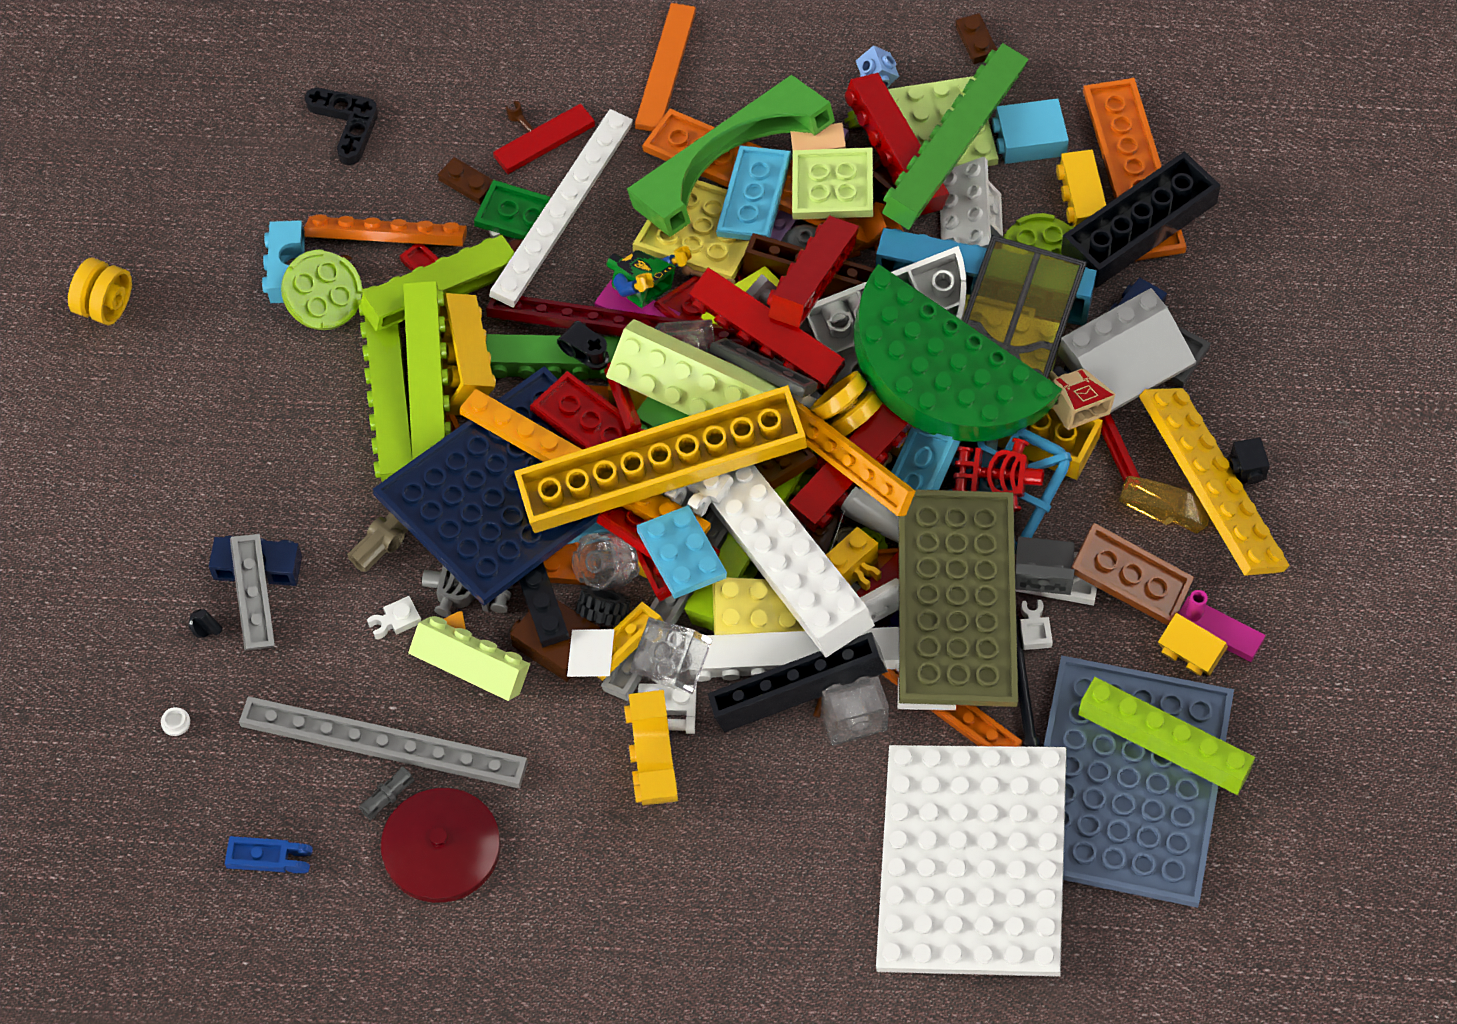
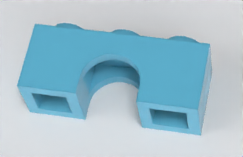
(283, 242)

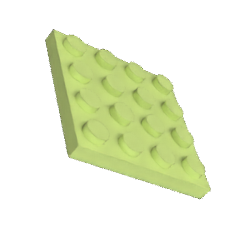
(925, 106)

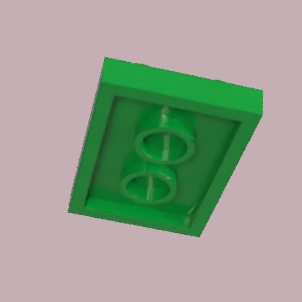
(510, 210)

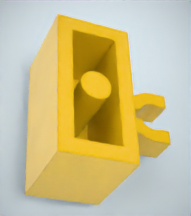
(856, 557)

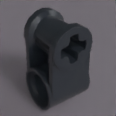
(584, 346)

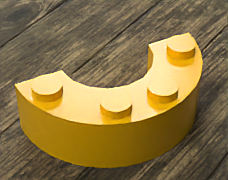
(652, 750)

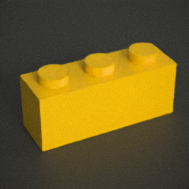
(1080, 185)

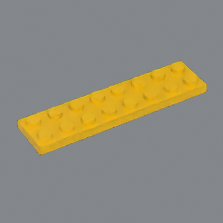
(1214, 482)

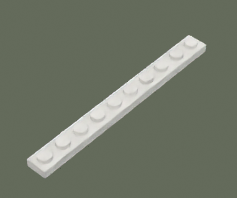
(560, 208)

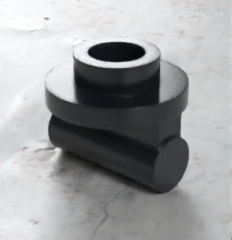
(203, 624)

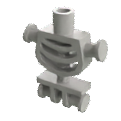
(449, 596)

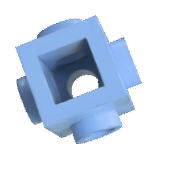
(878, 61)

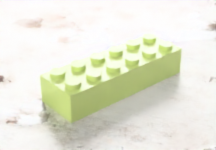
(679, 372)

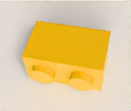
(1192, 644)

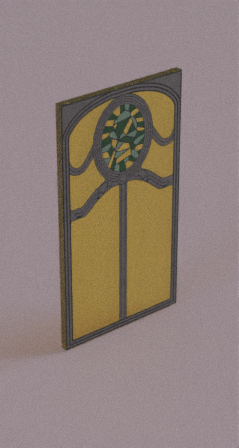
(1024, 300)

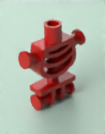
(1024, 475)

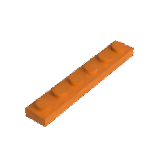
(385, 231)

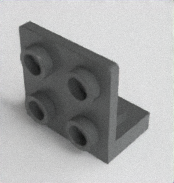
(1044, 565)

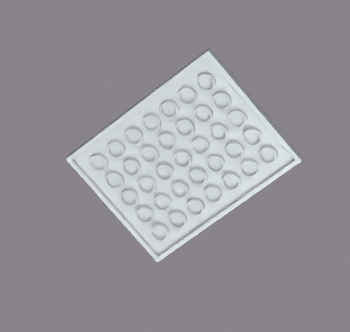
(973, 860)

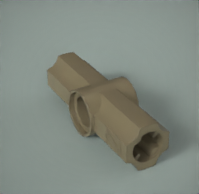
(382, 537)

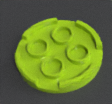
(1039, 231)
(321, 289)

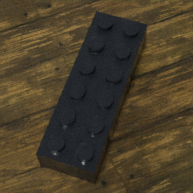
(1142, 217)

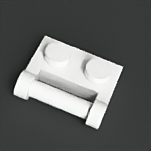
(676, 703)

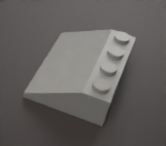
(1129, 348)

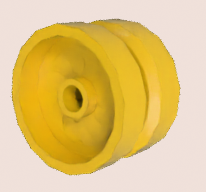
(99, 291)
(847, 404)

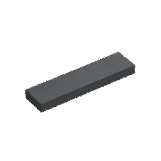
(763, 367)

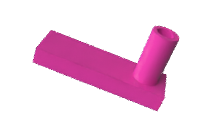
(1239, 637)

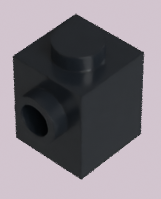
(1249, 461)

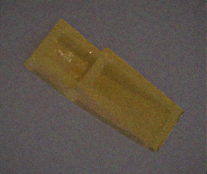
(1165, 503)

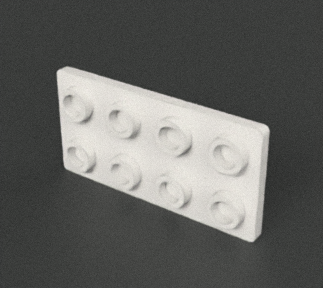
(972, 207)

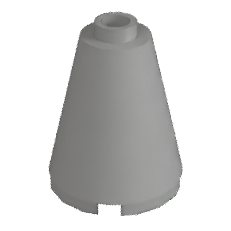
(870, 513)

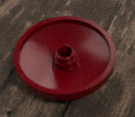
(440, 845)

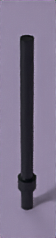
(1030, 738)

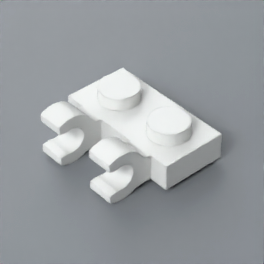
(705, 492)

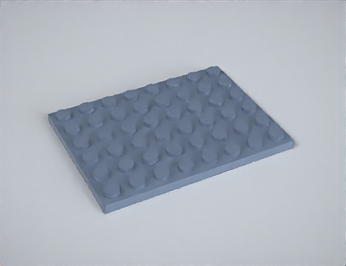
(1129, 812)

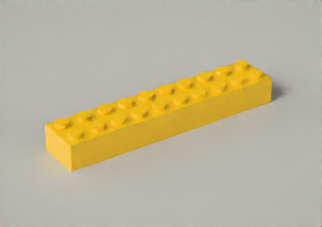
(661, 459)

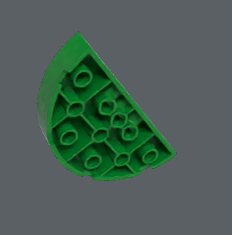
(941, 369)

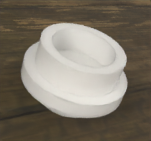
(175, 721)

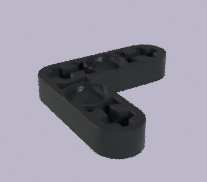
(354, 119)

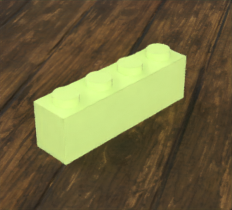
(469, 657)

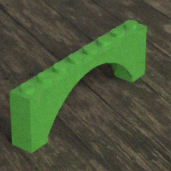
(786, 107)

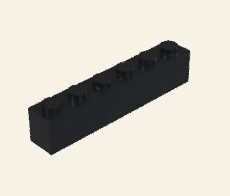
(795, 683)

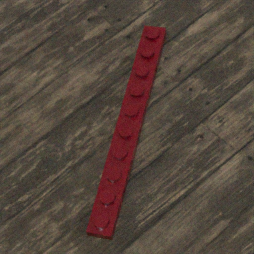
(595, 318)

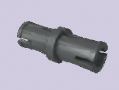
(386, 793)

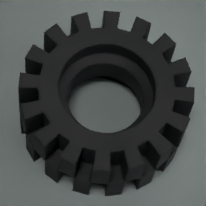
(602, 606)

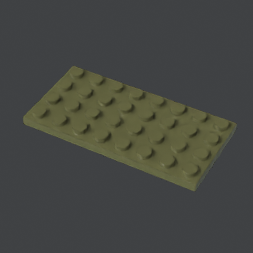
(957, 599)

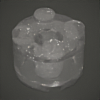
(605, 561)

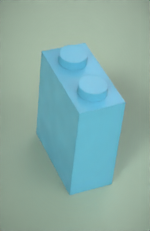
(1030, 131)

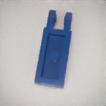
(266, 855)

